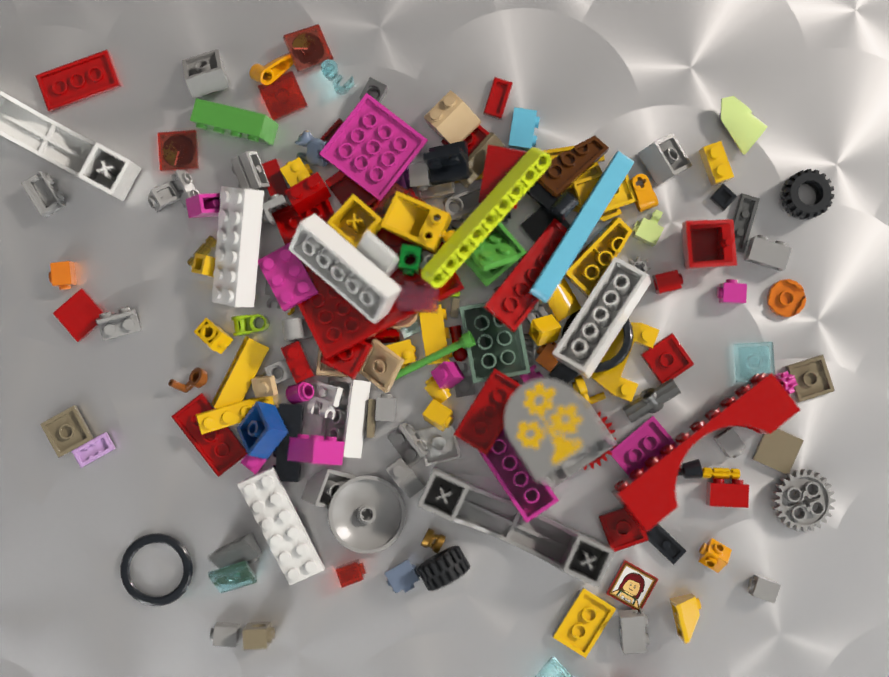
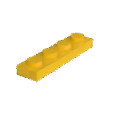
(228, 414)

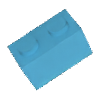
(522, 129)

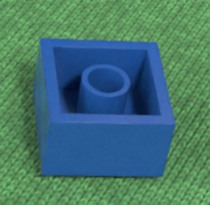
(262, 430)

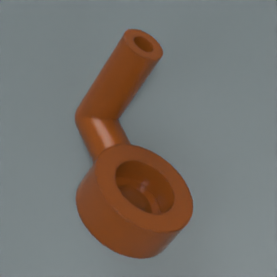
(196, 379)

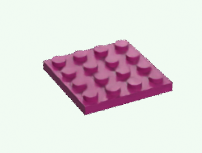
(373, 147)

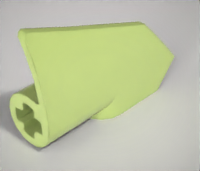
(740, 123)

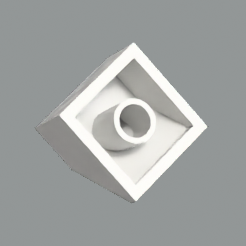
(378, 253)

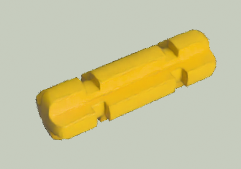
(720, 473)

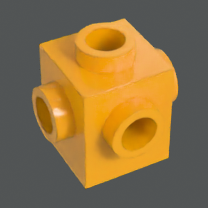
(714, 555)

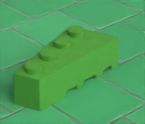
(234, 121)

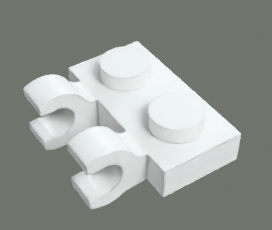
(326, 394)

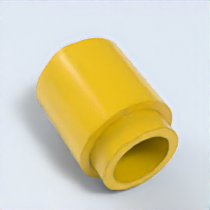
(435, 392)

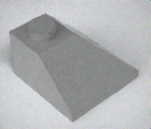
(323, 485)

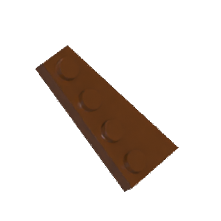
(571, 165)

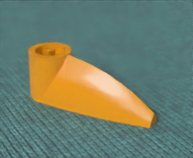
(272, 70)

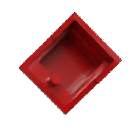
(708, 243)

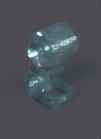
(331, 71)

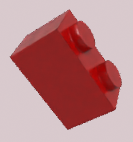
(307, 193)
(298, 361)
(727, 493)

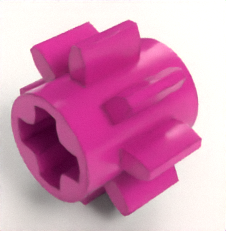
(787, 381)

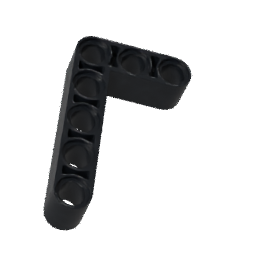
(557, 207)

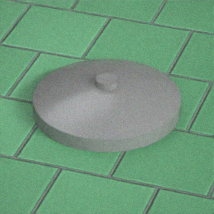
(366, 514)

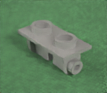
(183, 181)

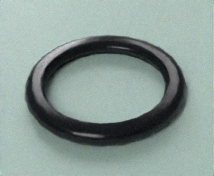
(623, 352)
(187, 569)

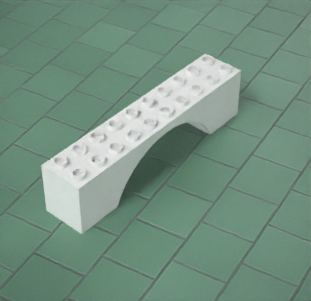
(66, 148)

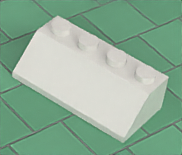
(349, 415)

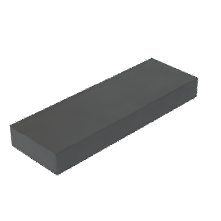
(743, 220)

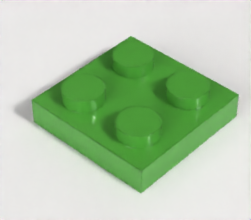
(493, 252)

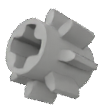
(643, 263)

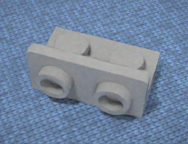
(119, 323)
(408, 444)

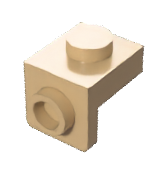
(264, 386)

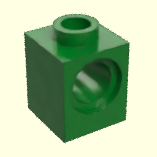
(406, 252)

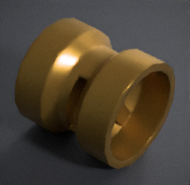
(429, 538)

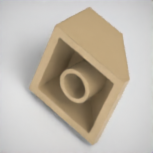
(452, 119)

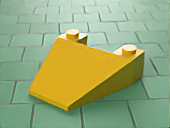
(611, 379)

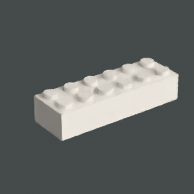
(237, 246)
(344, 268)
(602, 317)

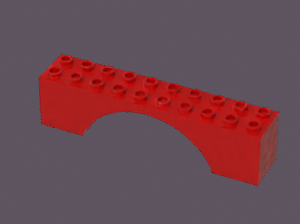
(651, 491)

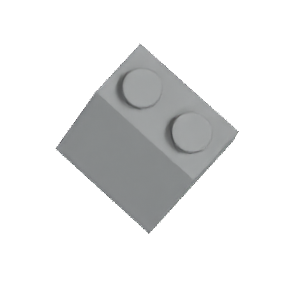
(205, 74)
(664, 159)

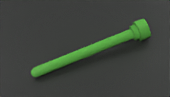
(466, 340)

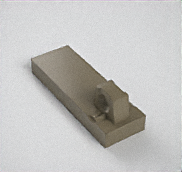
(478, 157)

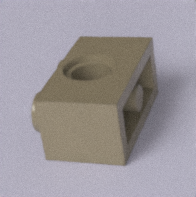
(258, 635)

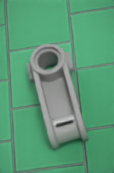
(463, 200)

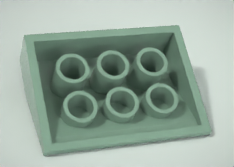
(495, 344)

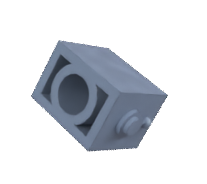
(402, 576)

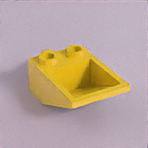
(415, 219)

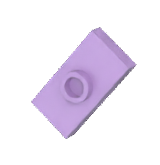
(93, 449)

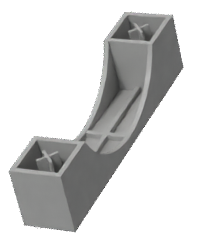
(499, 517)

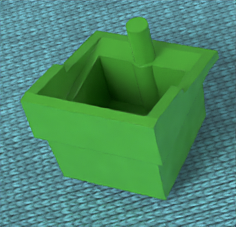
(491, 275)

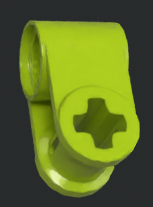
(246, 324)

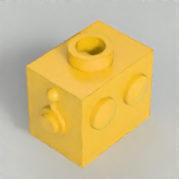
(296, 171)
(213, 335)
(404, 350)

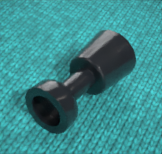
(691, 469)

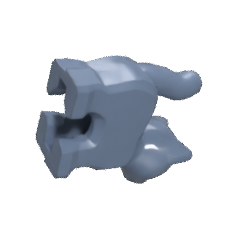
(314, 147)

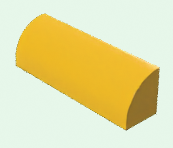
(563, 301)
(241, 371)

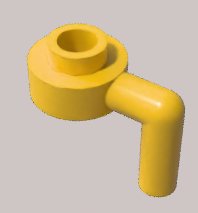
(580, 386)

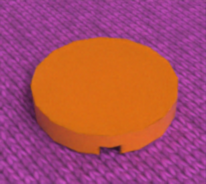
(786, 298)

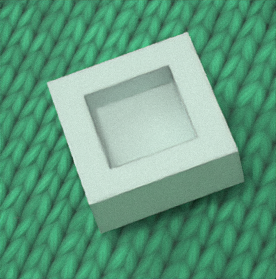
(409, 331)

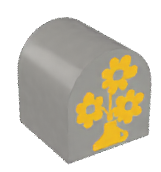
(554, 430)

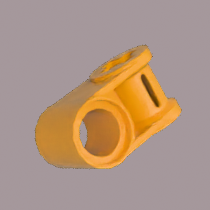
(644, 194)

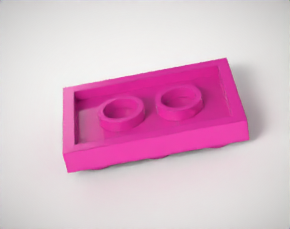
(287, 277)
(641, 445)

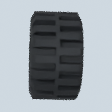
(821, 188)
(443, 568)

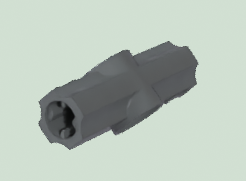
(651, 400)

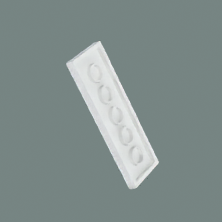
(281, 526)

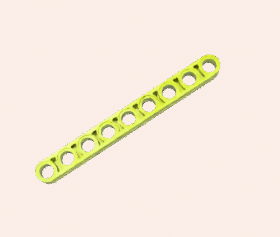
(486, 217)

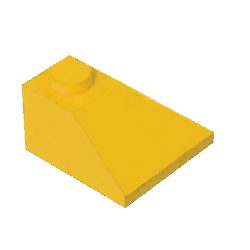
(686, 614)

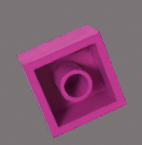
(315, 449)

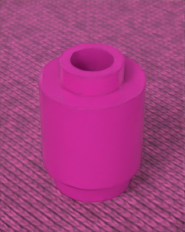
(299, 392)

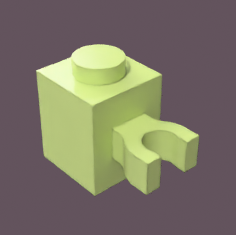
(648, 230)

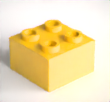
(354, 220)

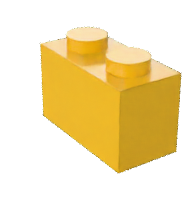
(716, 163)

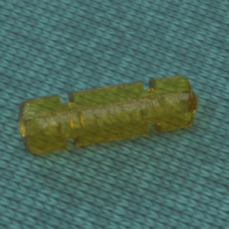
(203, 249)

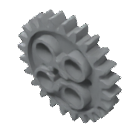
(800, 483)

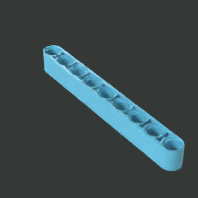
(581, 227)

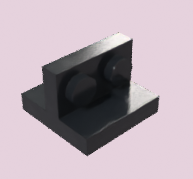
(448, 163)

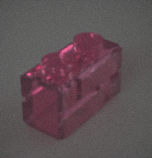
(418, 298)

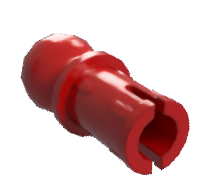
(460, 354)

